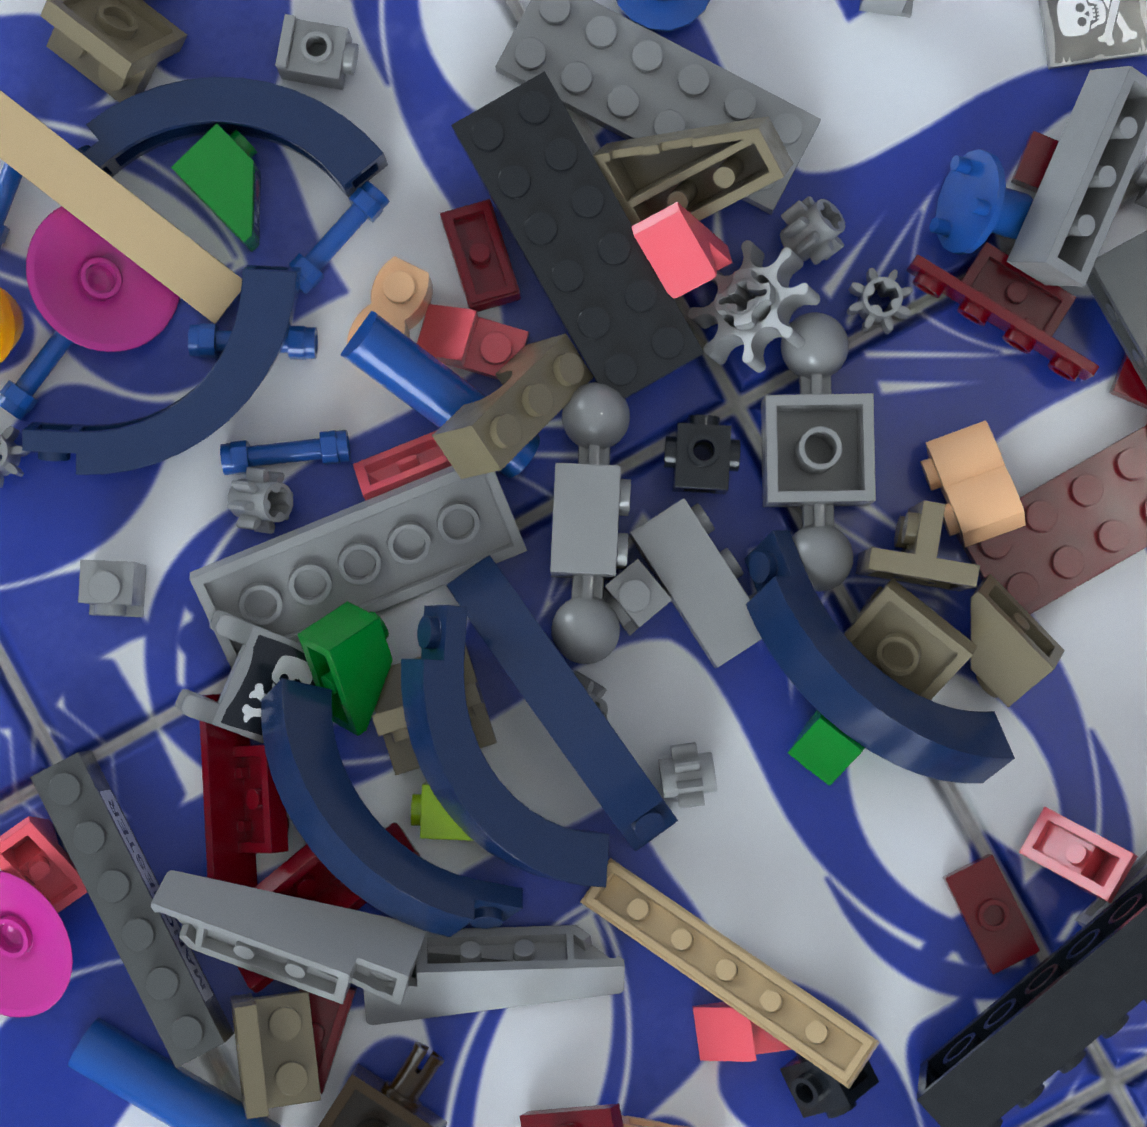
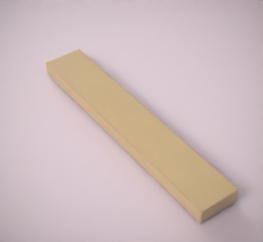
(114, 212)
(732, 974)

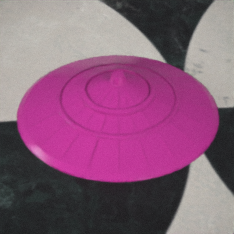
(92, 288)
(32, 950)

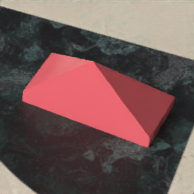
(399, 466)

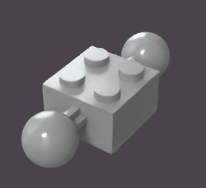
(818, 448)
(586, 523)

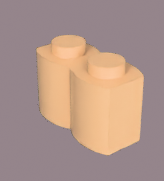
(398, 295)
(974, 484)

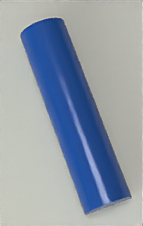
(418, 378)
(155, 1083)

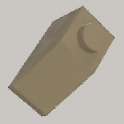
(1010, 643)

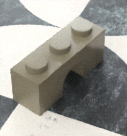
(534, 390)

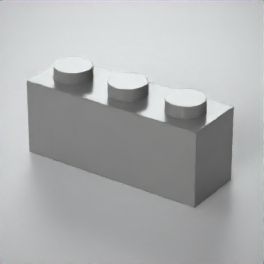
(699, 579)

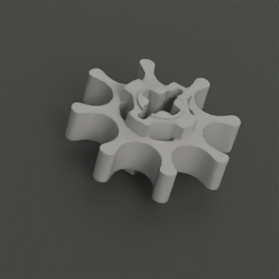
(754, 307)

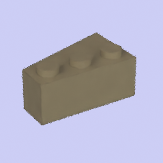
(693, 167)

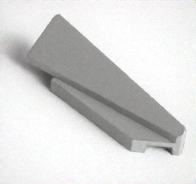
(292, 937)
(499, 971)

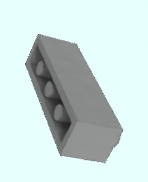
(1085, 179)

